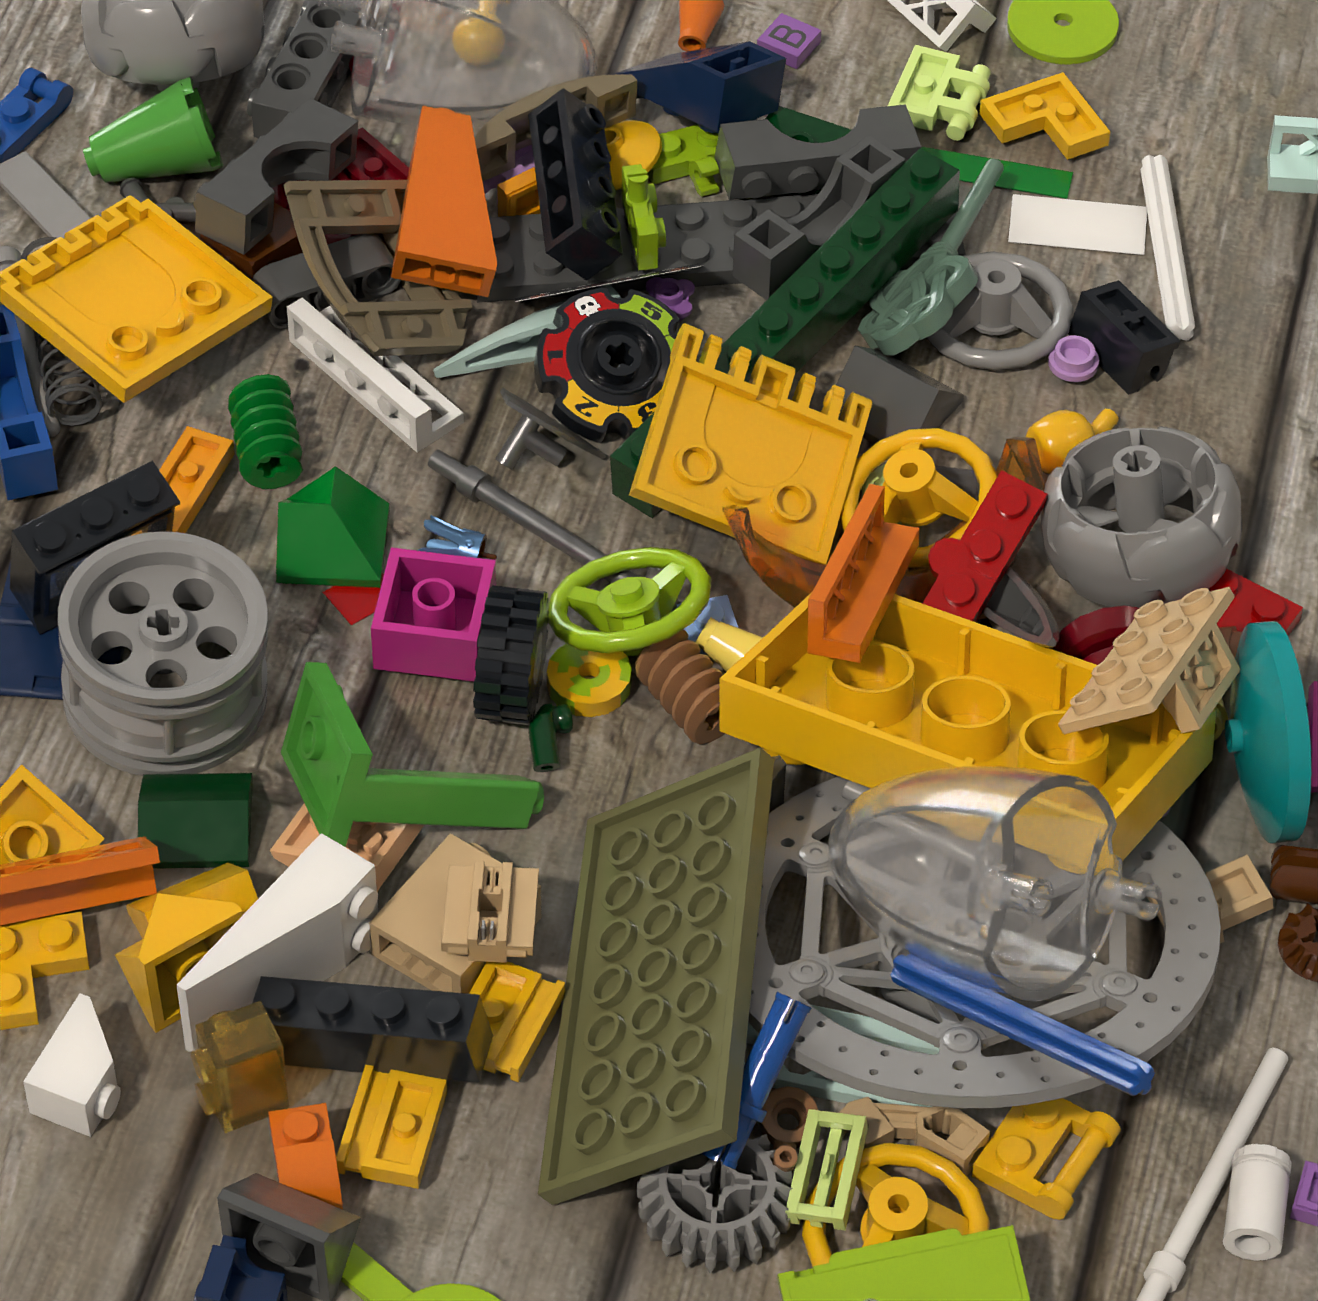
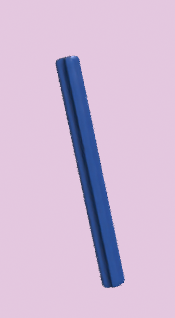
(1025, 1026)

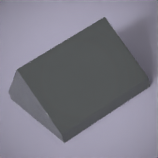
(898, 393)
(290, 1233)

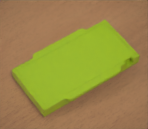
(917, 1269)

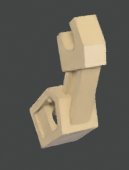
(921, 1124)

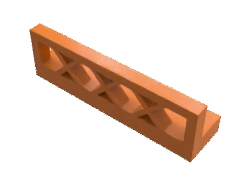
(859, 581)
(77, 879)

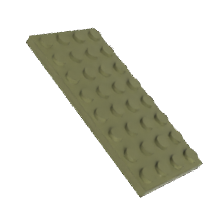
(659, 980)

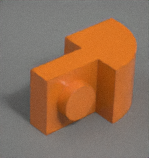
(306, 1152)

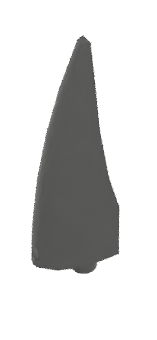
(1022, 611)

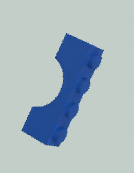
(25, 446)

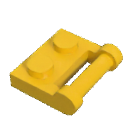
(1028, 1143)

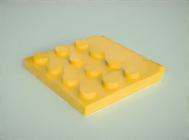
(131, 296)

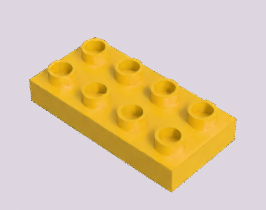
(950, 697)

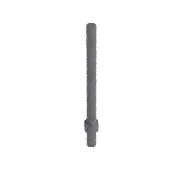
(477, 486)

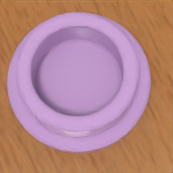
(1074, 359)

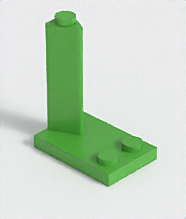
(339, 788)

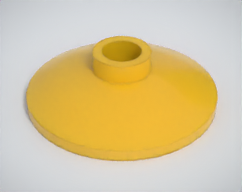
(632, 144)

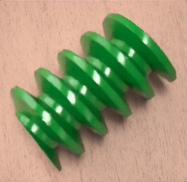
(265, 431)

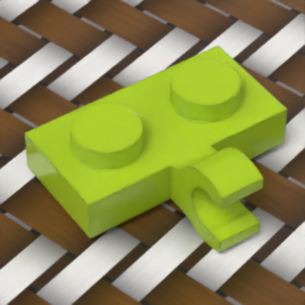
(688, 153)

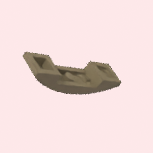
(510, 128)

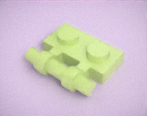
(925, 90)

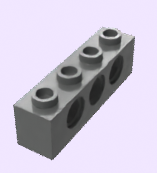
(302, 68)

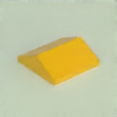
(38, 821)

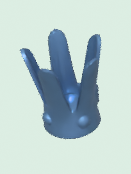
(461, 541)

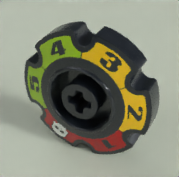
(580, 354)

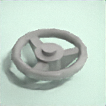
(1000, 306)

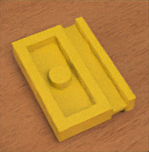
(518, 1012)
(392, 1126)

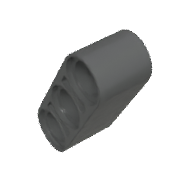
(360, 260)

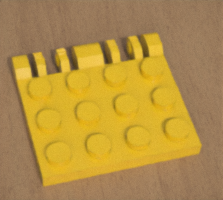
(750, 447)

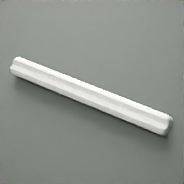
(1167, 247)

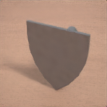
(526, 435)

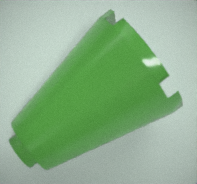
(156, 138)

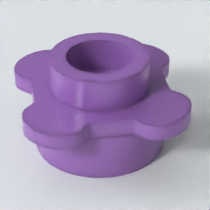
(673, 294)

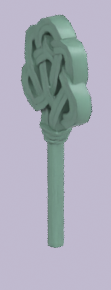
(924, 295)

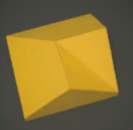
(174, 942)

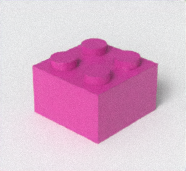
(430, 613)

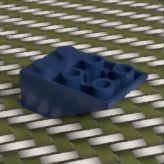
(714, 83)

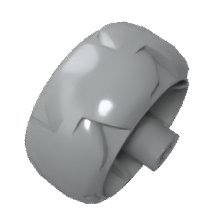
(171, 38)
(1138, 476)

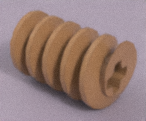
(683, 685)

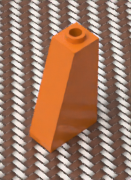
(445, 214)

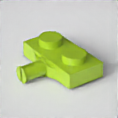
(639, 206)

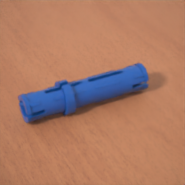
(762, 1071)

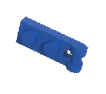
(23, 118)

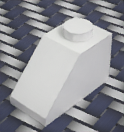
(74, 1074)

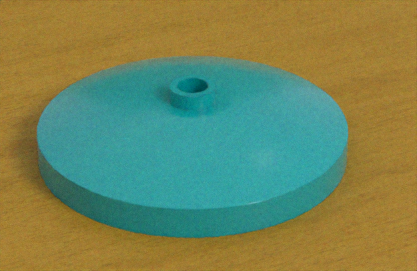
(1270, 732)

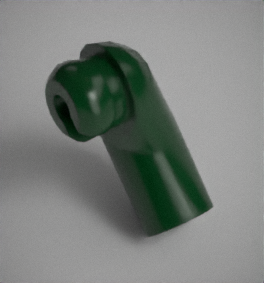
(543, 737)

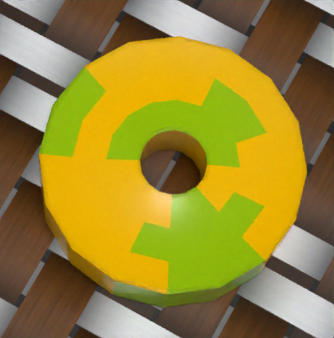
(588, 696)

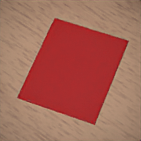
(354, 602)

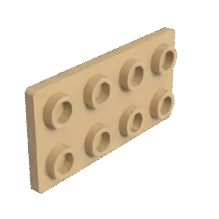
(1164, 656)

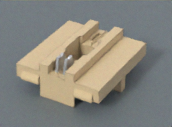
(494, 889)

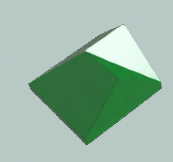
(332, 534)

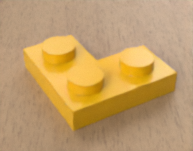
(1049, 106)
(32, 951)

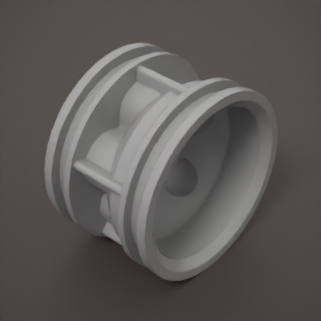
(162, 601)

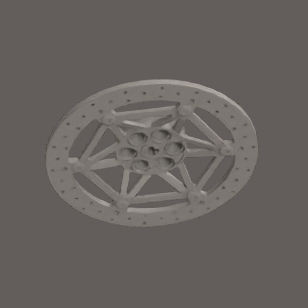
(959, 1076)

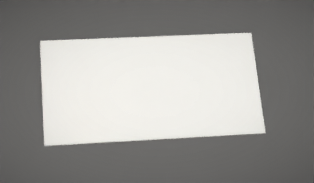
(1078, 224)

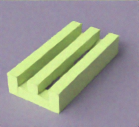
(819, 1211)

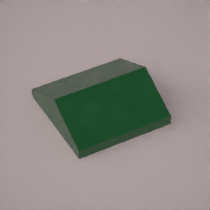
(197, 818)

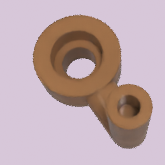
(786, 1101)

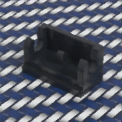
(1124, 335)

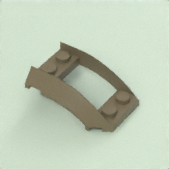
(387, 328)

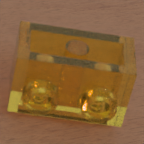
(240, 1067)

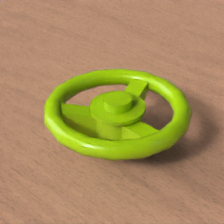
(632, 609)

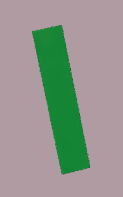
(1015, 175)

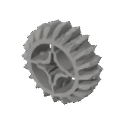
(748, 1214)

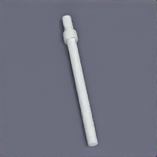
(1168, 1265)

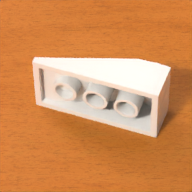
(298, 929)

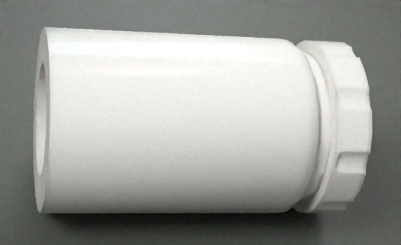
(1257, 1202)

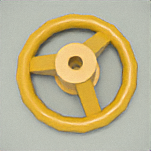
(914, 487)
(898, 1204)

